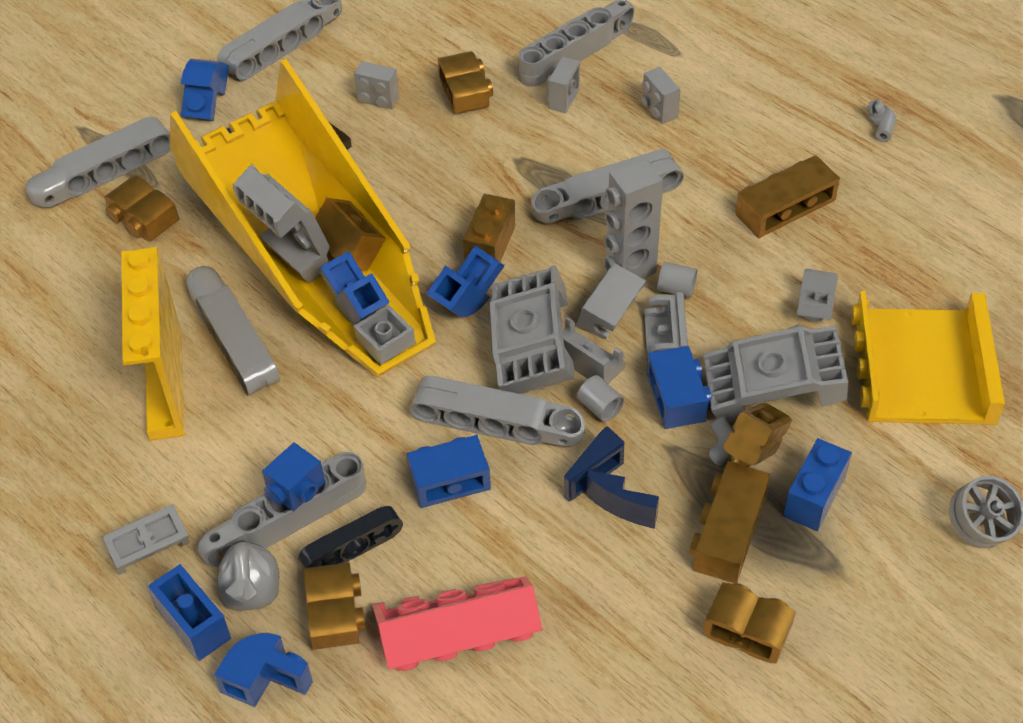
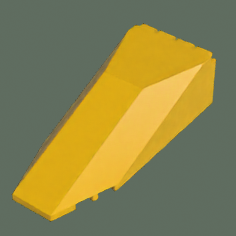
(311, 162)

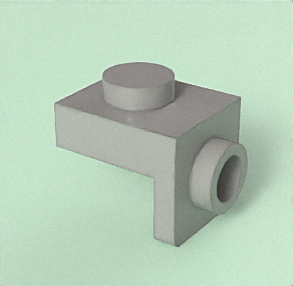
(817, 295)

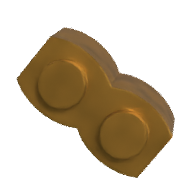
(464, 82)
(141, 208)
(332, 605)
(749, 622)

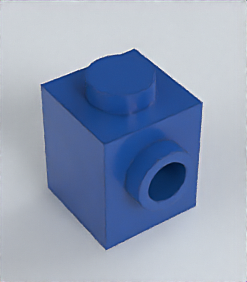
(293, 477)

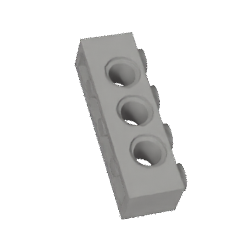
(633, 218)

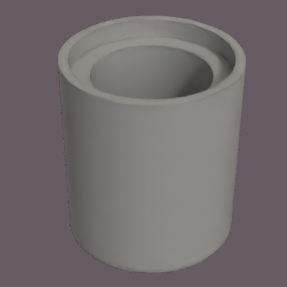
(677, 278)
(600, 398)

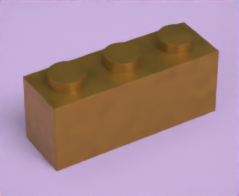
(787, 196)
(729, 522)

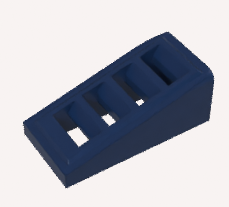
(602, 455)

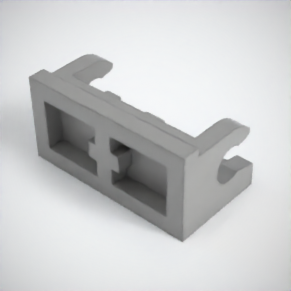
(610, 301)
(665, 325)
(589, 357)
(145, 538)

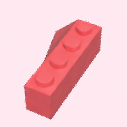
(456, 622)

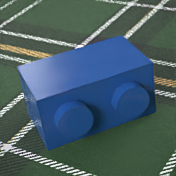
(678, 387)
(449, 471)
(817, 484)
(189, 612)

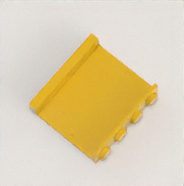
(153, 330)
(928, 364)

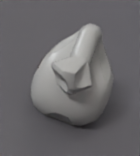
(248, 577)

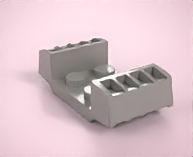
(290, 224)
(529, 332)
(776, 368)

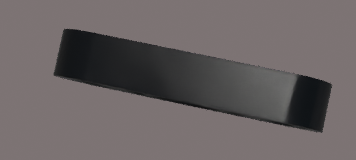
(352, 539)

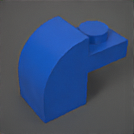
(202, 83)
(466, 289)
(354, 293)
(255, 663)

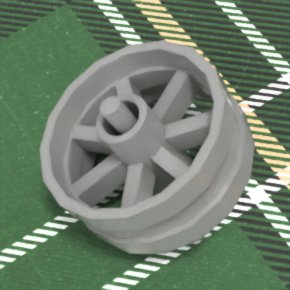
(986, 511)

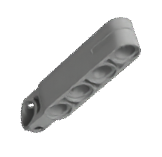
(277, 36)
(574, 40)
(100, 162)
(586, 193)
(231, 330)
(496, 413)
(276, 525)

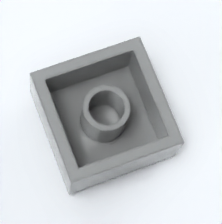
(563, 84)
(376, 85)
(660, 95)
(384, 334)

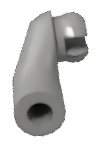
(883, 118)
(722, 430)

